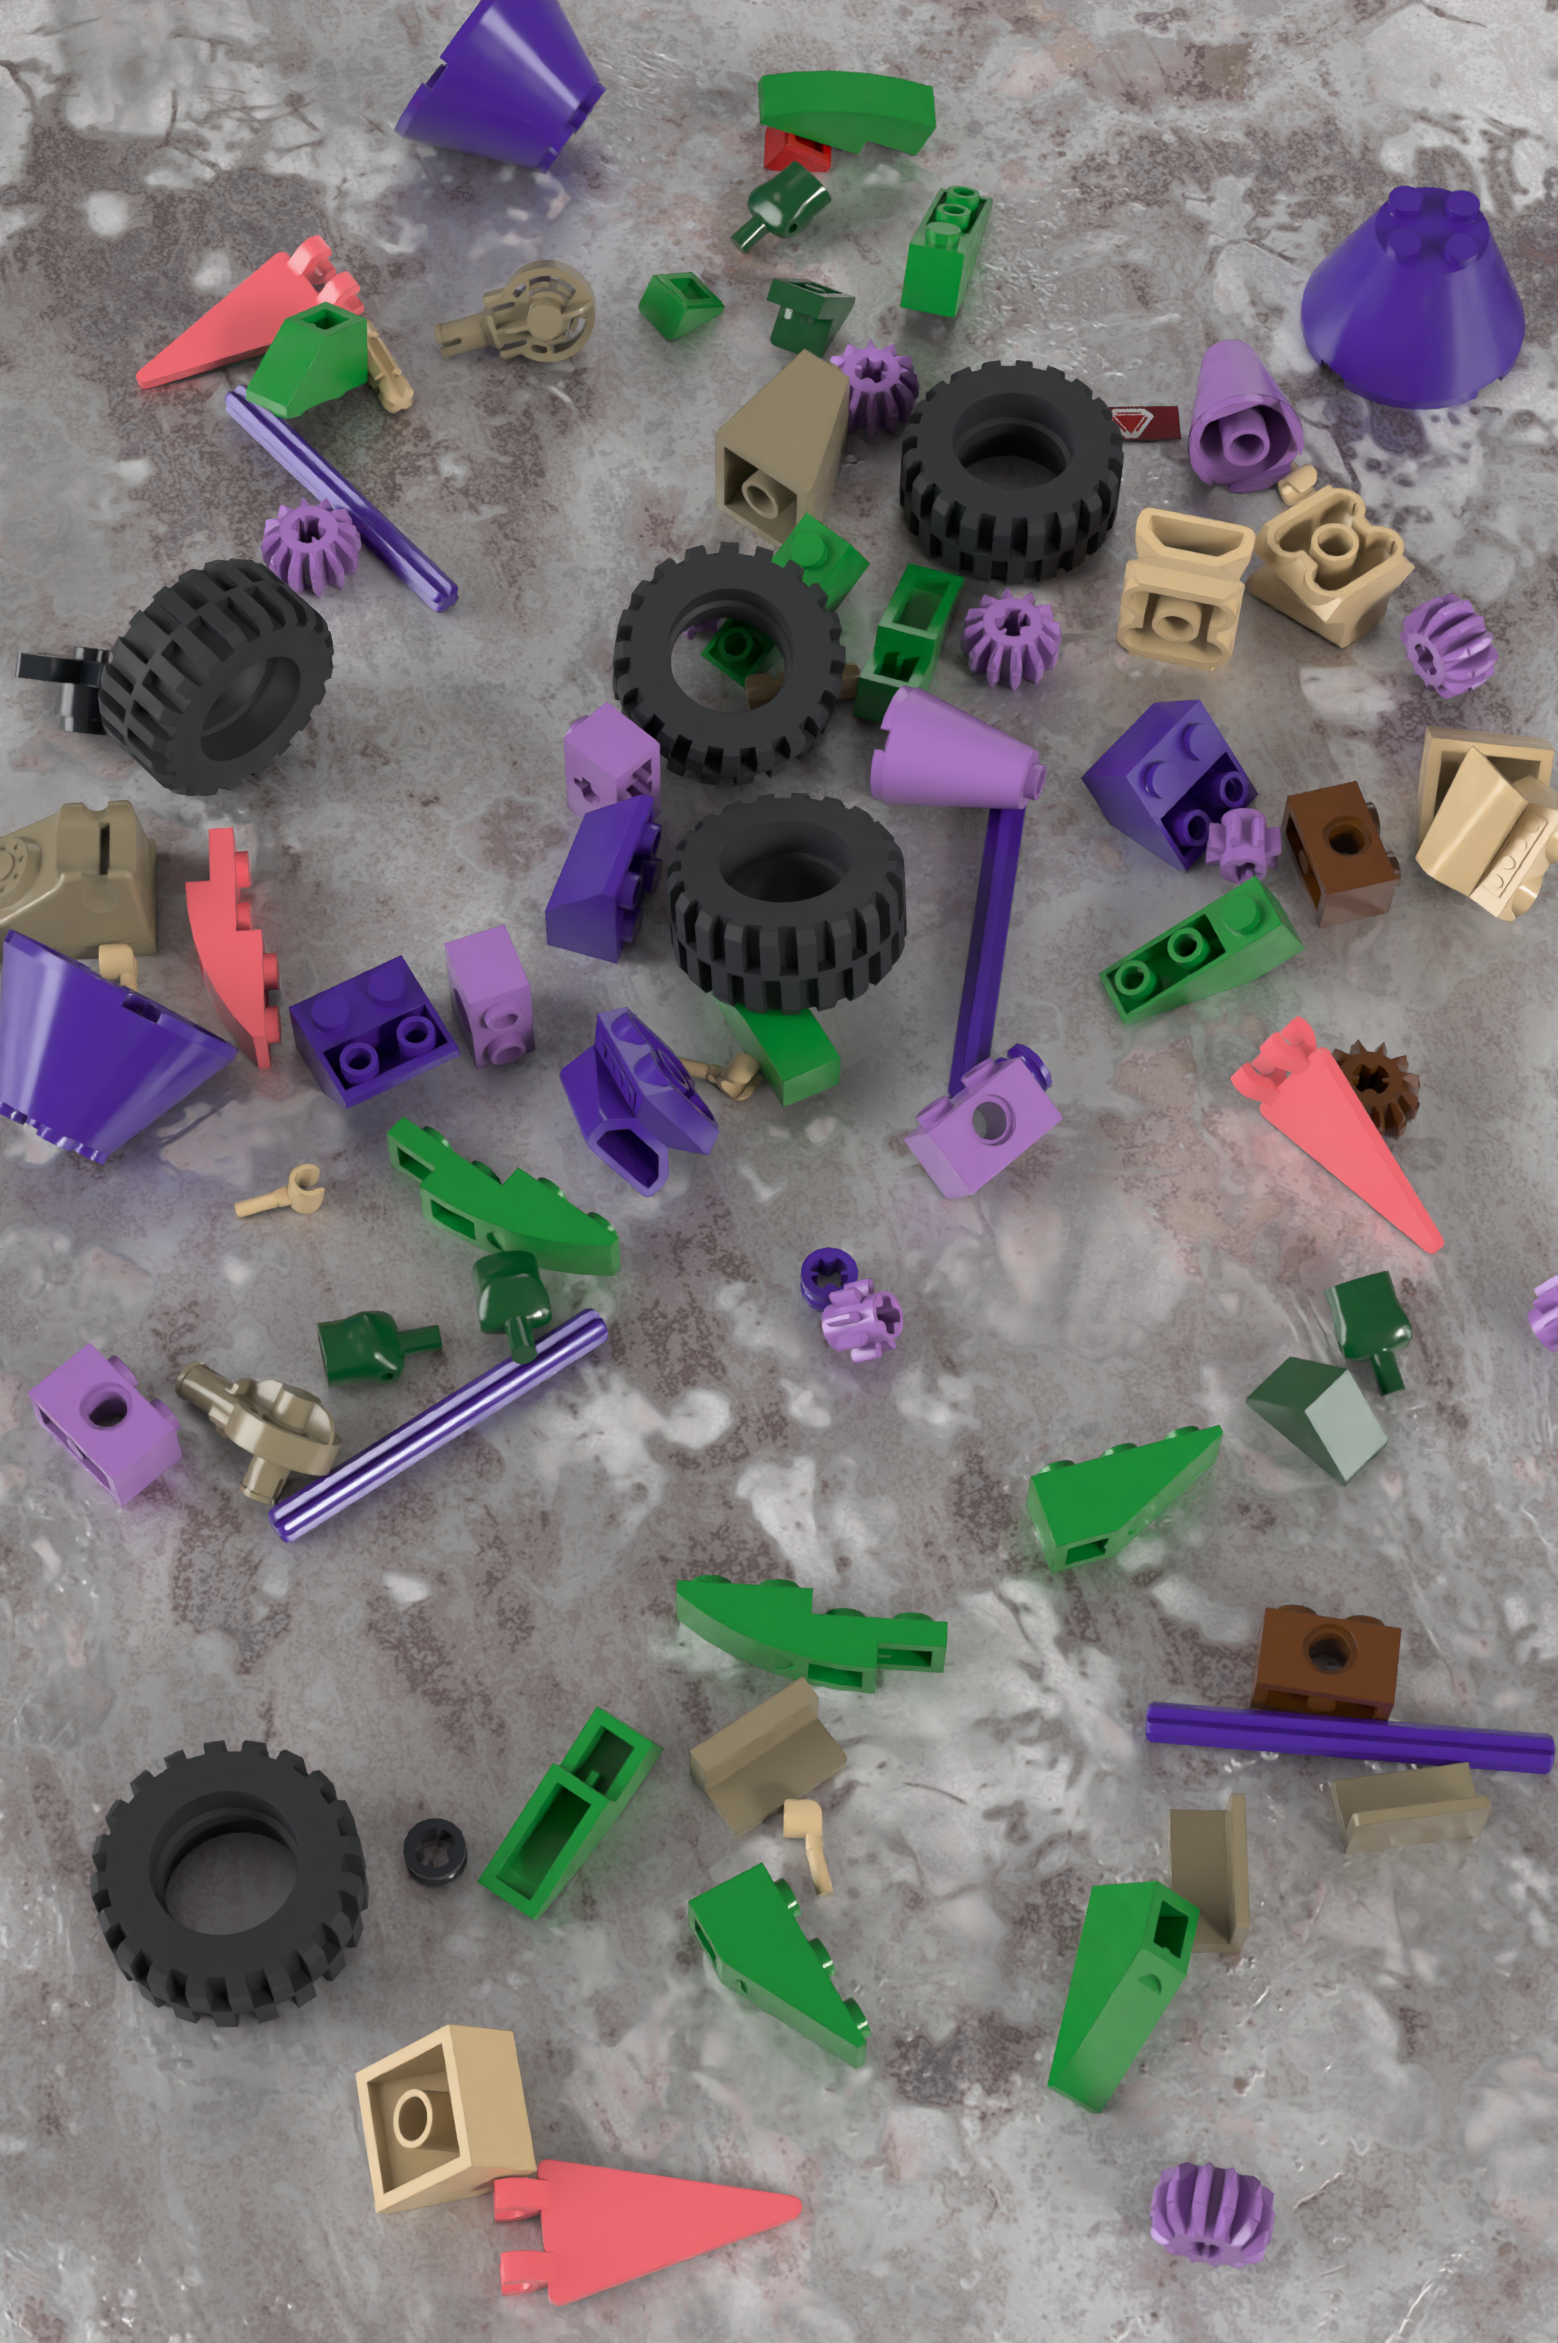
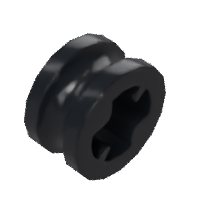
(439, 1830)

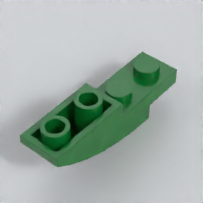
(498, 1216)
(777, 1632)

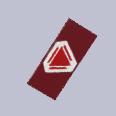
(1148, 422)

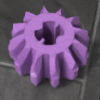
(880, 387)
(311, 546)
(1010, 639)
(1448, 645)
(1212, 2215)

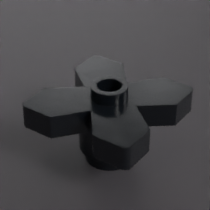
(76, 687)

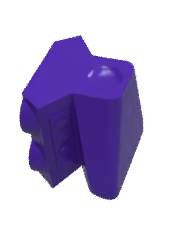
(636, 1101)

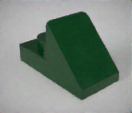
(807, 314)

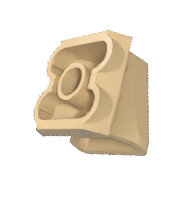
(1329, 565)
(1184, 589)
(1493, 837)

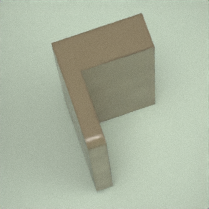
(766, 1758)
(1408, 1808)
(1212, 1872)

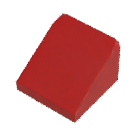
(784, 148)

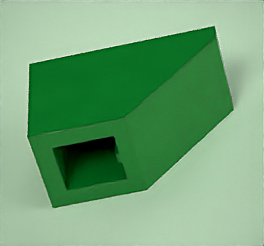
(311, 361)

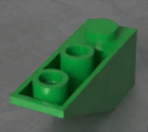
(945, 251)
(827, 558)
(1204, 954)
(1105, 1502)
(764, 1956)
(1122, 1980)

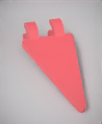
(253, 313)
(1332, 1126)
(621, 2225)

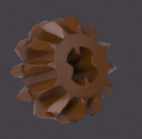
(1381, 1086)

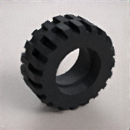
(1016, 415)
(745, 590)
(215, 677)
(787, 903)
(205, 1800)

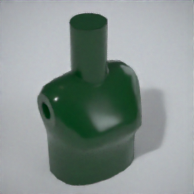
(782, 206)
(511, 1300)
(1371, 1326)
(370, 1348)

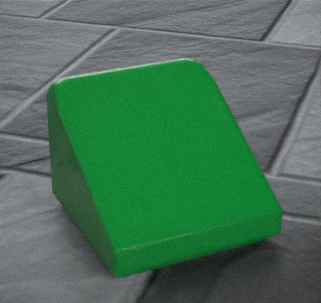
(678, 304)

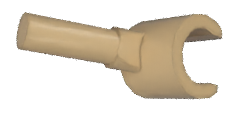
(1297, 484)
(119, 963)
(735, 1080)
(292, 1195)
(804, 1820)

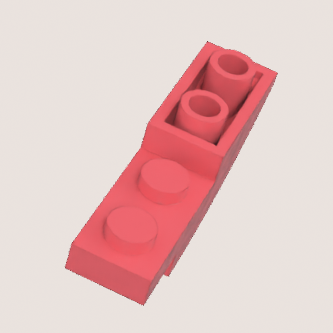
(232, 953)

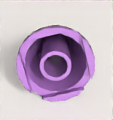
(1241, 421)
(950, 758)

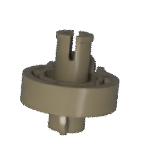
(527, 323)
(269, 1419)

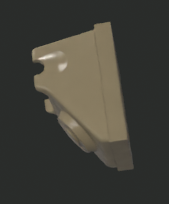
(81, 881)

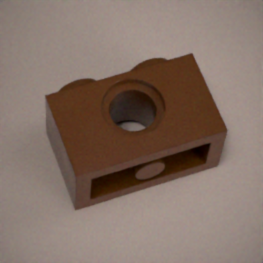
(1339, 884)
(1292, 1683)

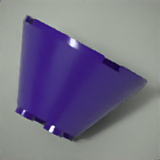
(508, 87)
(1416, 303)
(89, 1055)

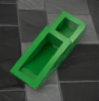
(849, 109)
(908, 638)
(789, 1049)
(570, 1813)

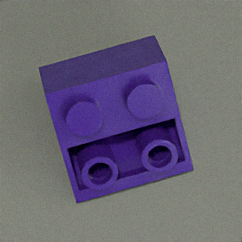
(1170, 781)
(605, 880)
(370, 1033)

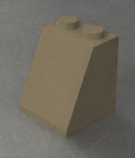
(784, 449)

